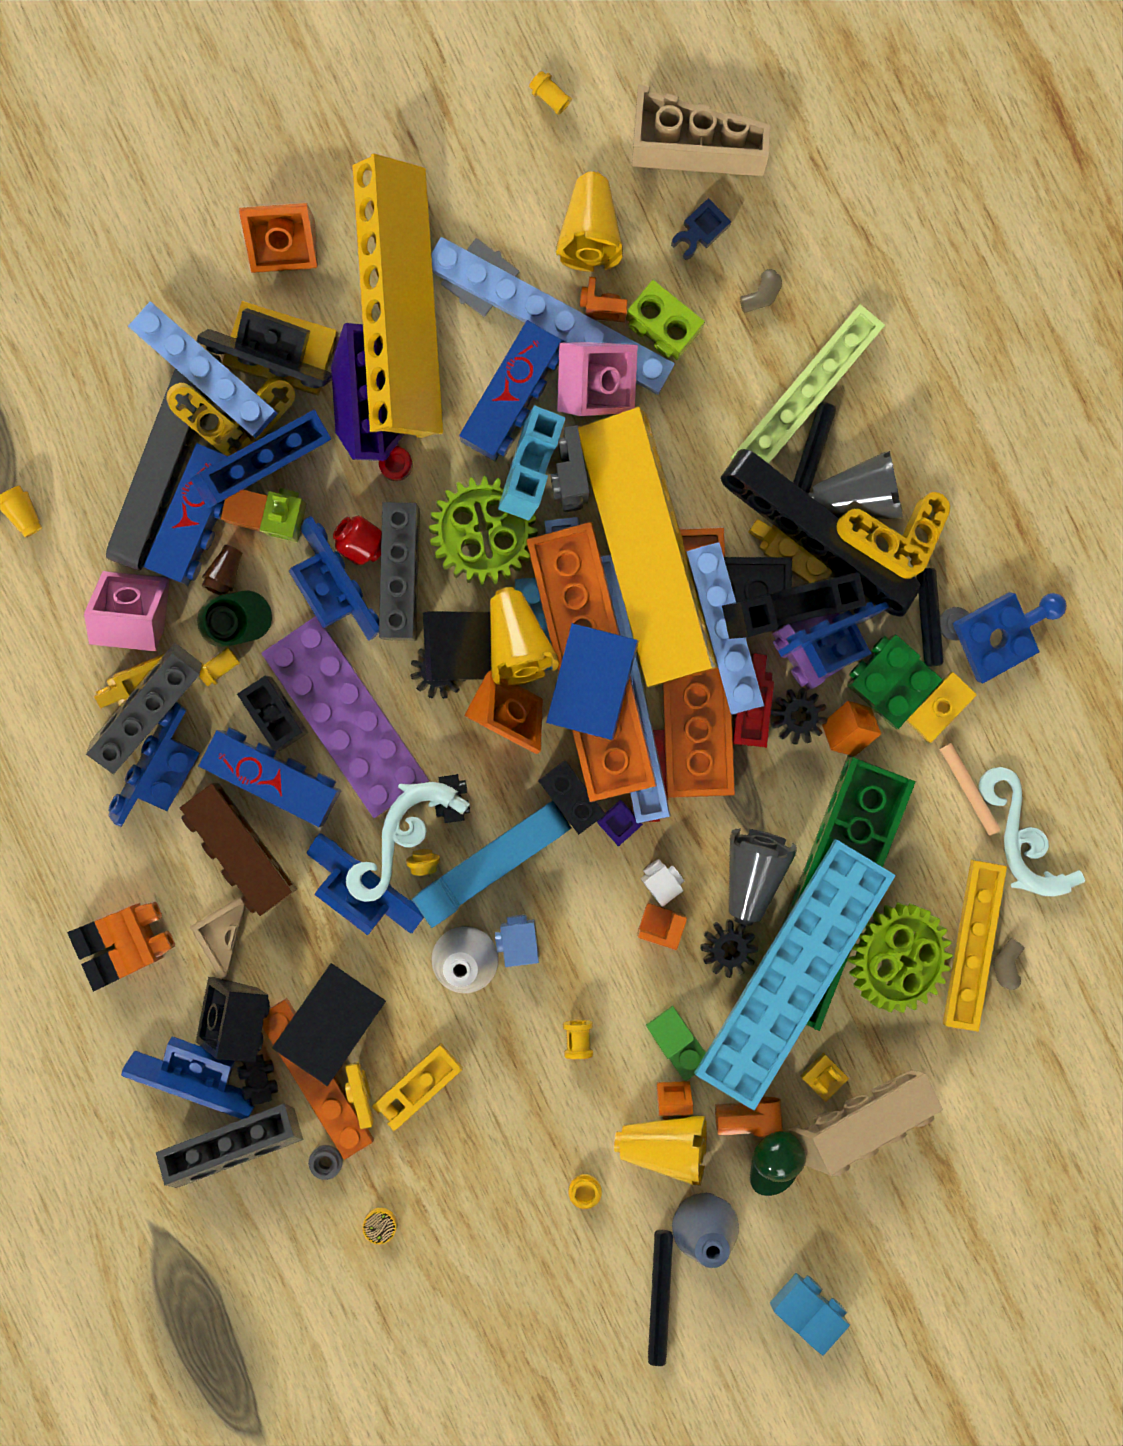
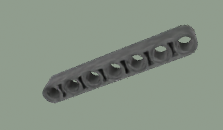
(153, 482)

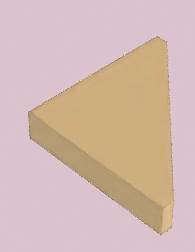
(219, 934)

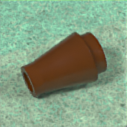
(222, 572)

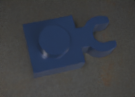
(703, 226)

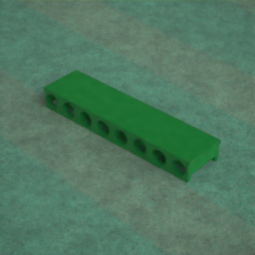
(864, 817)

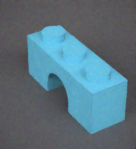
(527, 472)

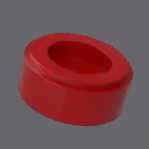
(397, 465)

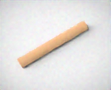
(970, 789)

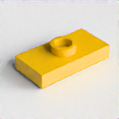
(941, 707)

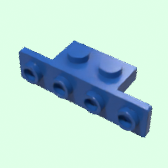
(328, 585)
(835, 644)
(158, 771)
(360, 913)
(192, 1075)

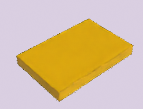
(317, 353)

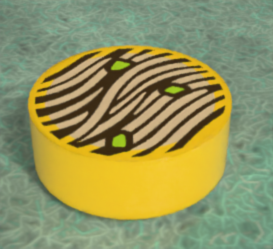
(379, 1226)

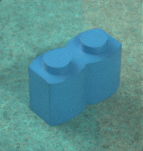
(809, 1313)

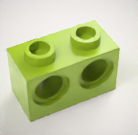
(671, 314)

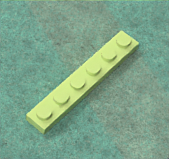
(813, 384)

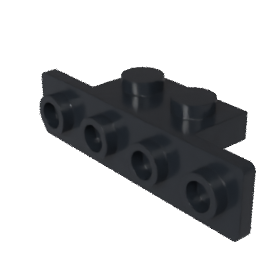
(269, 344)

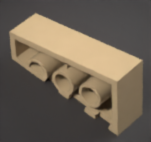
(696, 138)
(868, 1123)

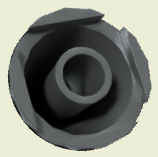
(865, 487)
(755, 872)

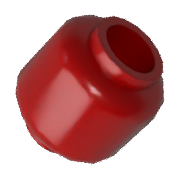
(358, 540)

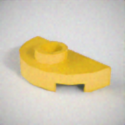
(359, 1092)

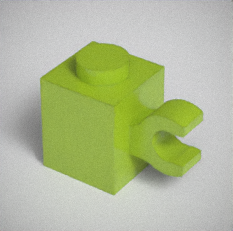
(283, 515)

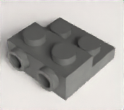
(570, 478)

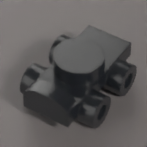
(449, 814)
(257, 1086)

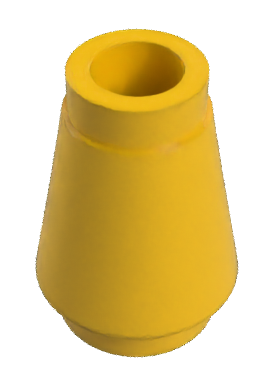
(20, 511)

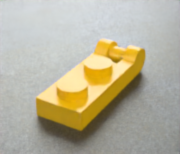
(418, 1086)

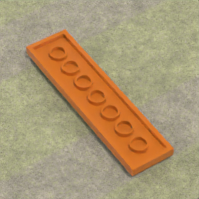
(577, 592)
(698, 718)

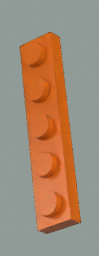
(328, 1101)

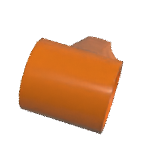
(740, 1119)

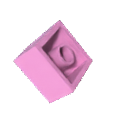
(596, 378)
(127, 611)

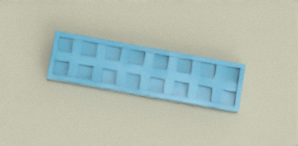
(794, 974)

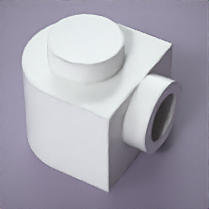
(662, 882)

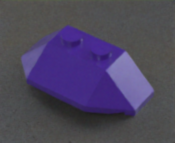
(351, 399)

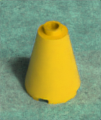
(590, 226)
(517, 640)
(666, 1147)

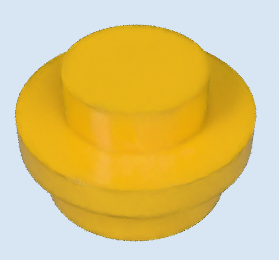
(423, 862)
(585, 1191)

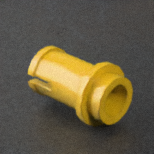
(549, 92)
(218, 666)

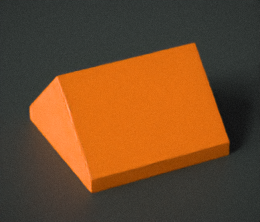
(279, 237)
(508, 712)

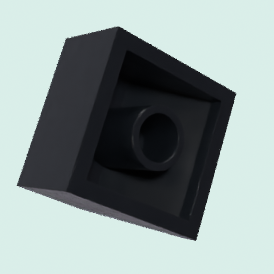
(232, 1020)

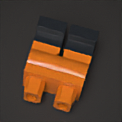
(132, 940)

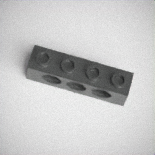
(399, 571)
(144, 708)
(229, 1146)

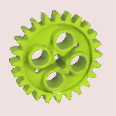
(454, 537)
(900, 957)

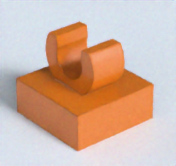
(674, 1099)

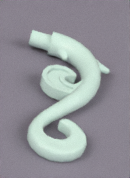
(413, 793)
(1014, 838)

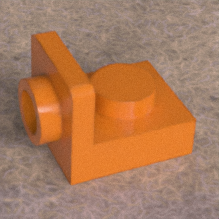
(607, 307)

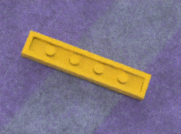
(974, 945)

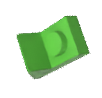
(677, 1042)

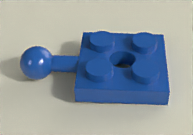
(1017, 639)

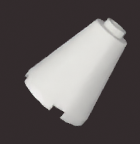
(466, 947)

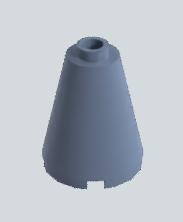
(705, 1229)

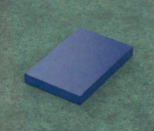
(592, 681)

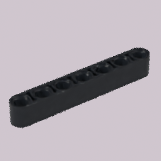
(813, 529)

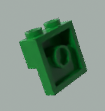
(893, 680)

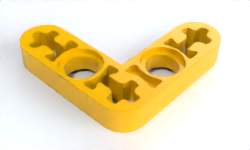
(226, 427)
(898, 544)

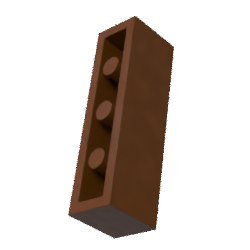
(237, 849)

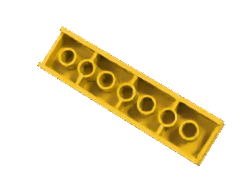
(402, 294)
(646, 547)

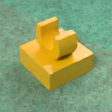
(824, 1077)

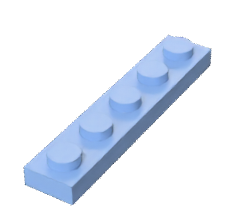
(203, 369)
(731, 654)

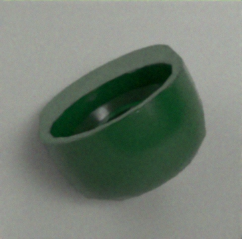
(234, 618)
(776, 1163)

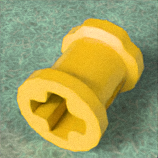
(578, 1039)

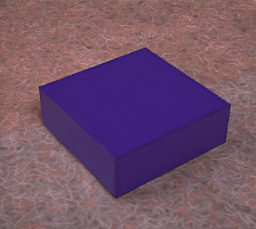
(619, 823)

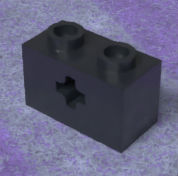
(272, 713)
(571, 797)

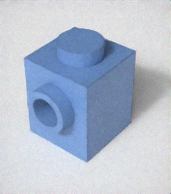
(518, 941)

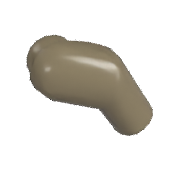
(766, 294)
(1005, 965)

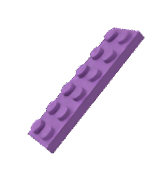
(344, 715)

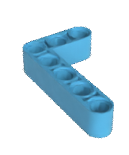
(490, 863)

